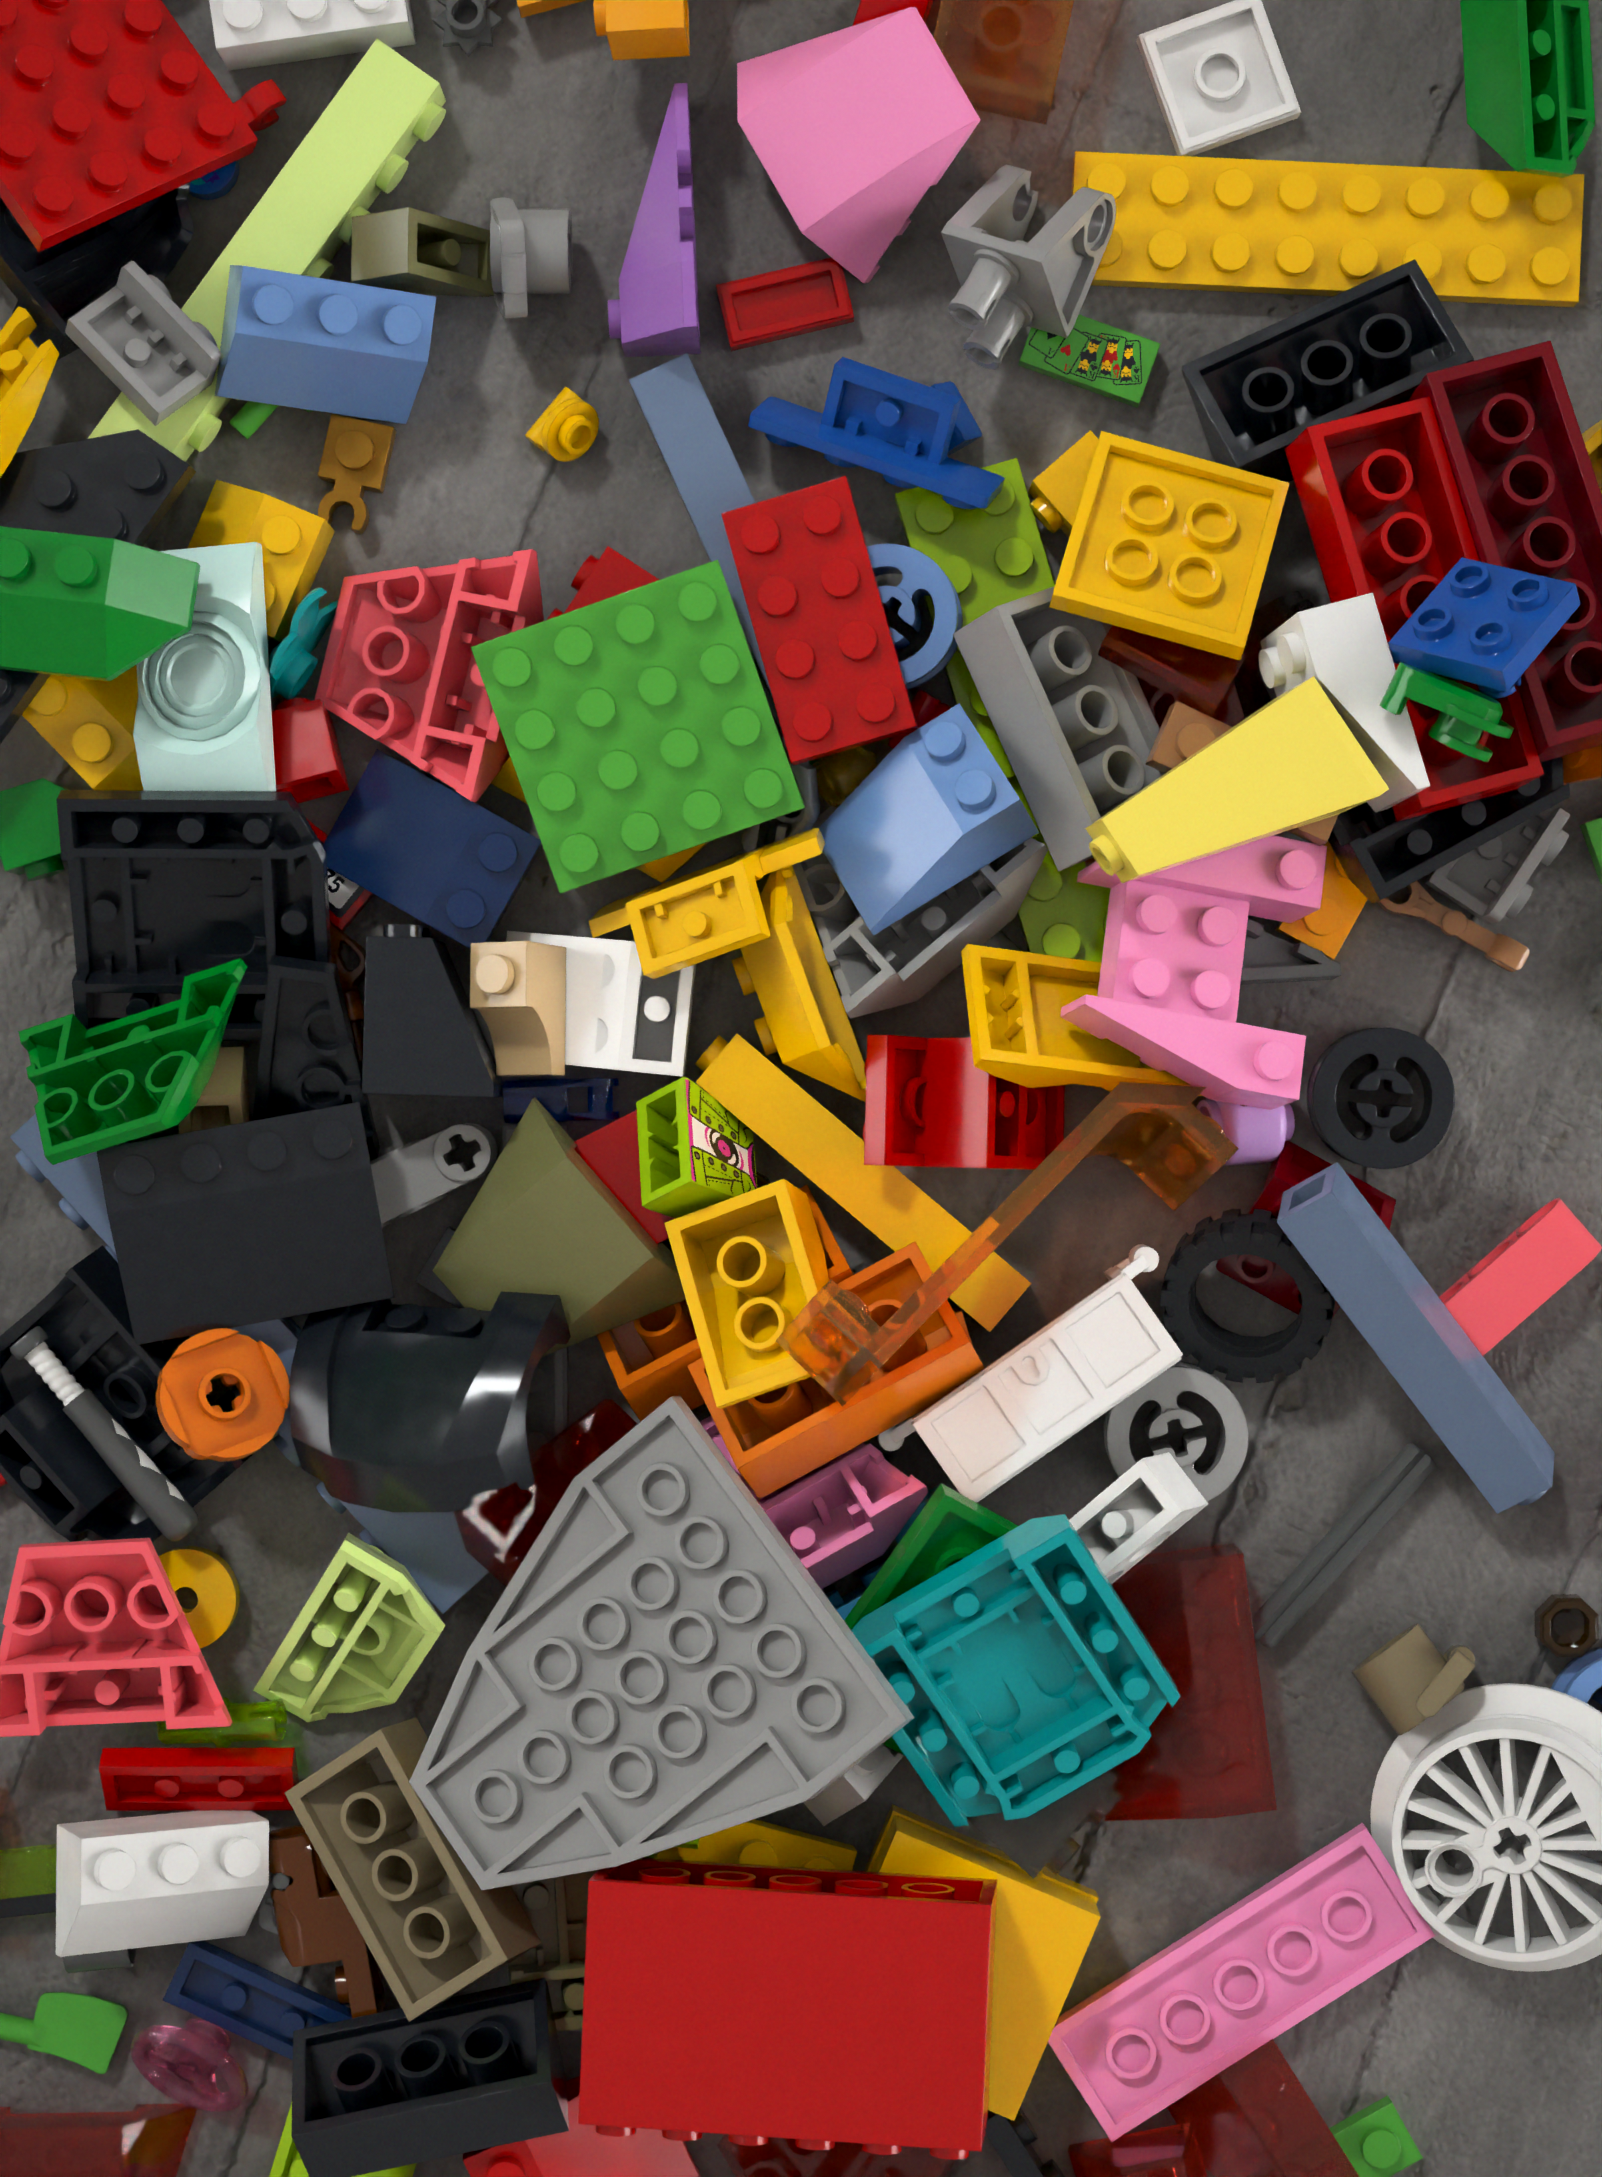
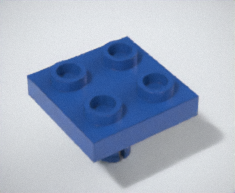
(1485, 625)

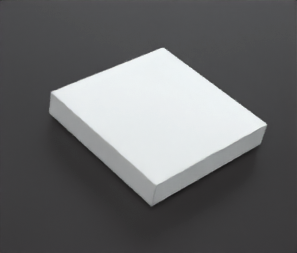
(1218, 76)

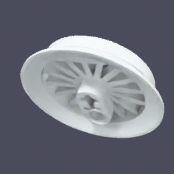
(1502, 1712)

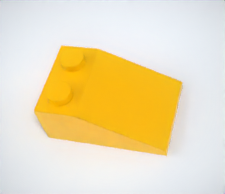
(745, 1279)

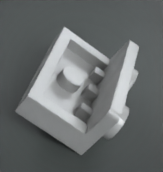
(146, 344)
(1495, 875)

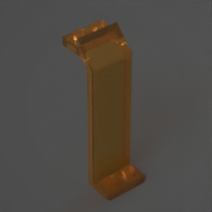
(1140, 1124)

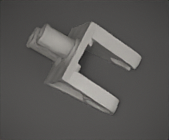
(1018, 281)

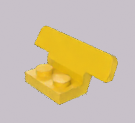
(704, 910)

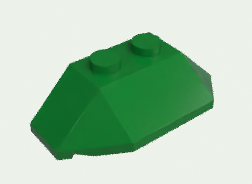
(1530, 80)
(88, 603)

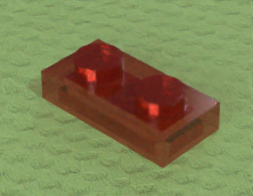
(1179, 670)

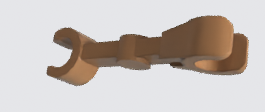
(1497, 948)

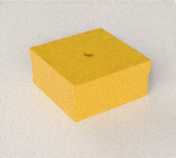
(1038, 1939)

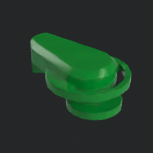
(1463, 710)

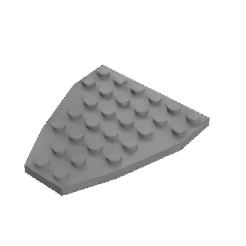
(647, 1674)

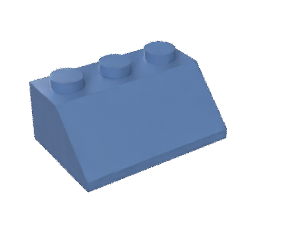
(323, 344)

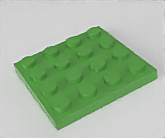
(638, 726)

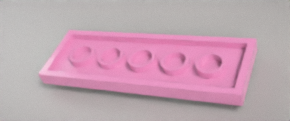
(1237, 1982)

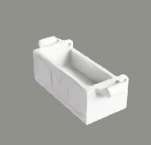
(1046, 1385)

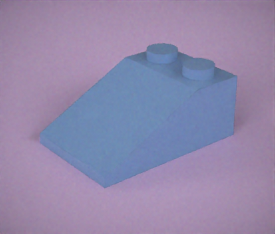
(923, 821)

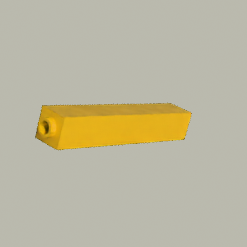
(835, 1162)

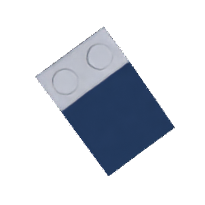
(430, 851)

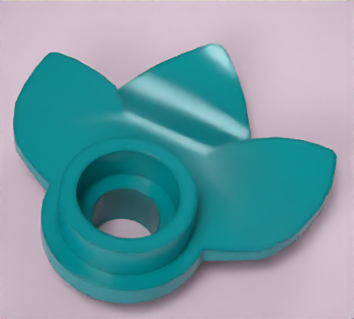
(291, 659)

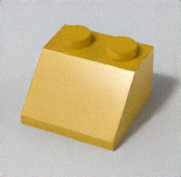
(290, 541)

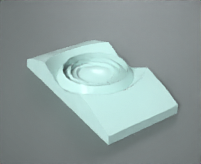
(208, 693)

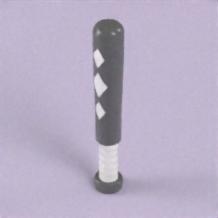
(119, 1451)

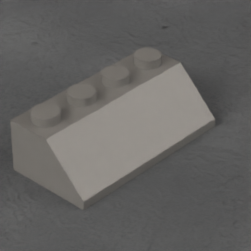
(1062, 715)

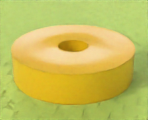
(213, 1584)

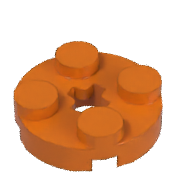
(239, 1361)

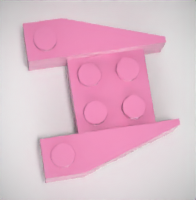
(1179, 962)

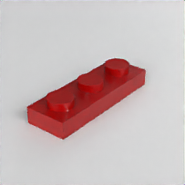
(197, 1778)

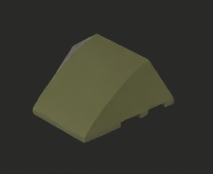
(556, 1231)

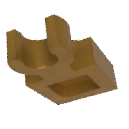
(355, 460)

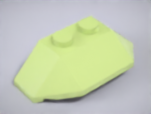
(353, 1638)

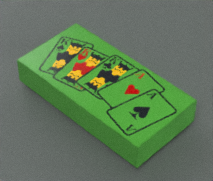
(1094, 359)

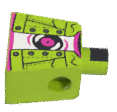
(692, 1151)

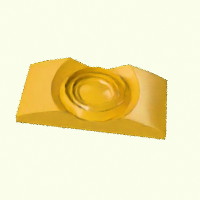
(1019, 1029)

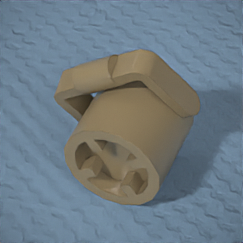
(1412, 1678)

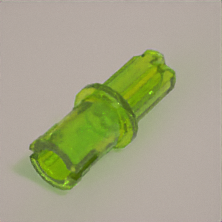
(250, 1723)

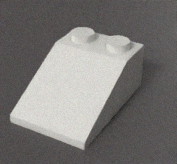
(1353, 664)

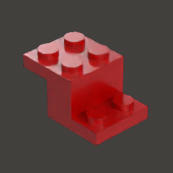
(943, 1112)

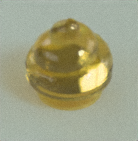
(842, 773)

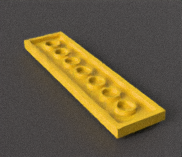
(1336, 227)

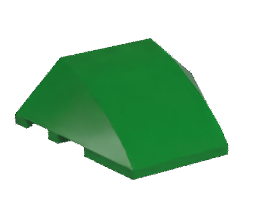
(130, 1072)

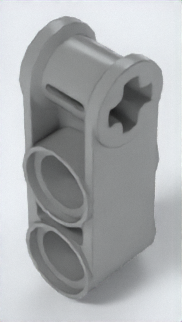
(426, 1171)

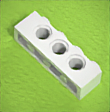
(1137, 1513)

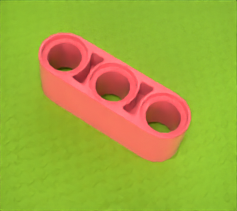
(1520, 1274)

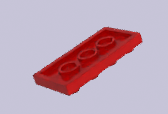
(819, 621)

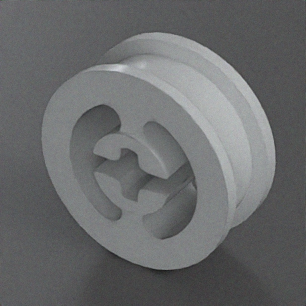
(1164, 1389)

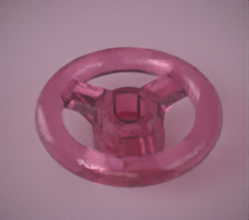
(193, 2056)

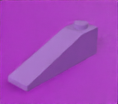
(659, 271)

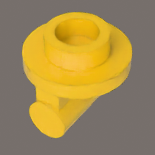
(565, 427)

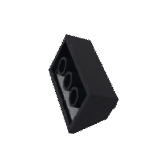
(1321, 366)
(429, 2088)

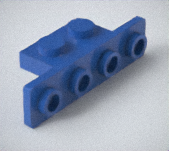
(884, 427)

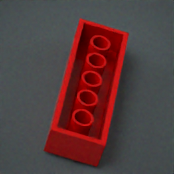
(1394, 528)

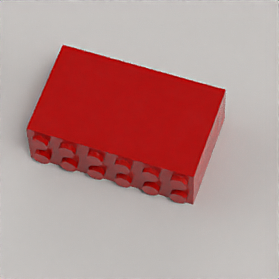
(788, 2005)

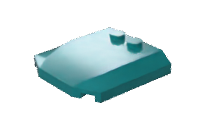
(1017, 1673)

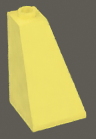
(1254, 781)

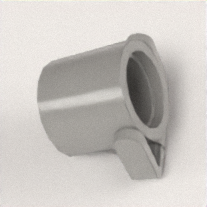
(528, 254)

